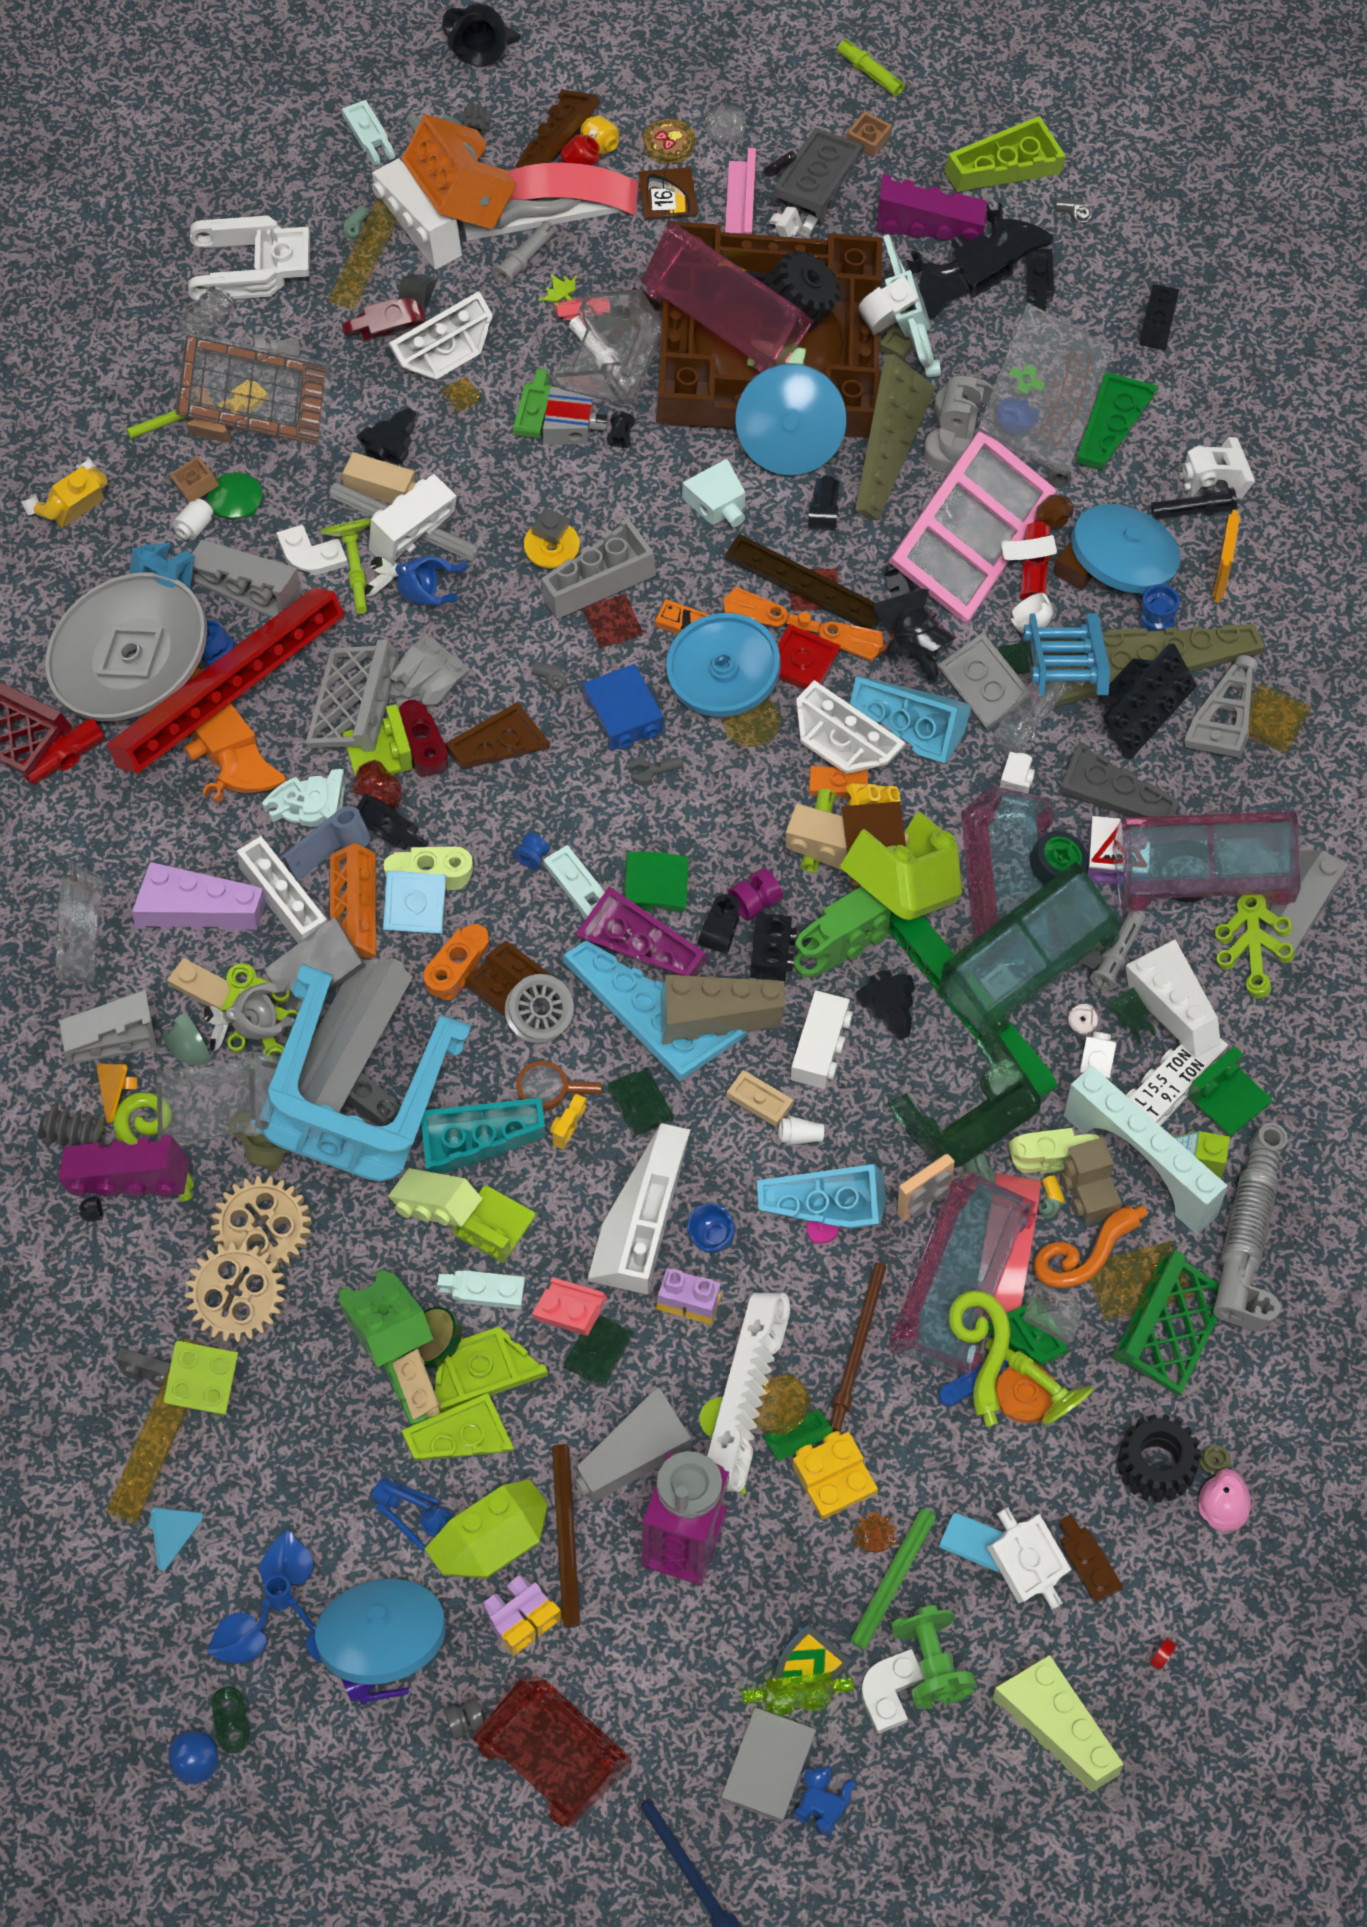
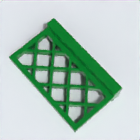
(1147, 1315)

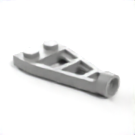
(1222, 737)

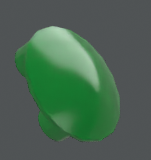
(235, 496)

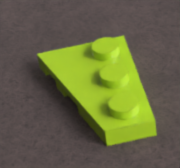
(459, 1432)

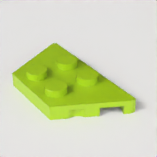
(482, 1366)

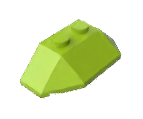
(490, 1532)

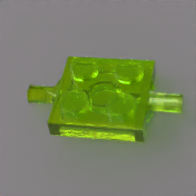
(797, 1692)

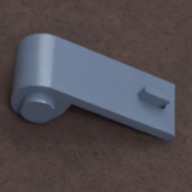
(338, 830)

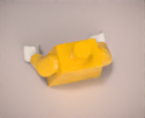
(70, 495)

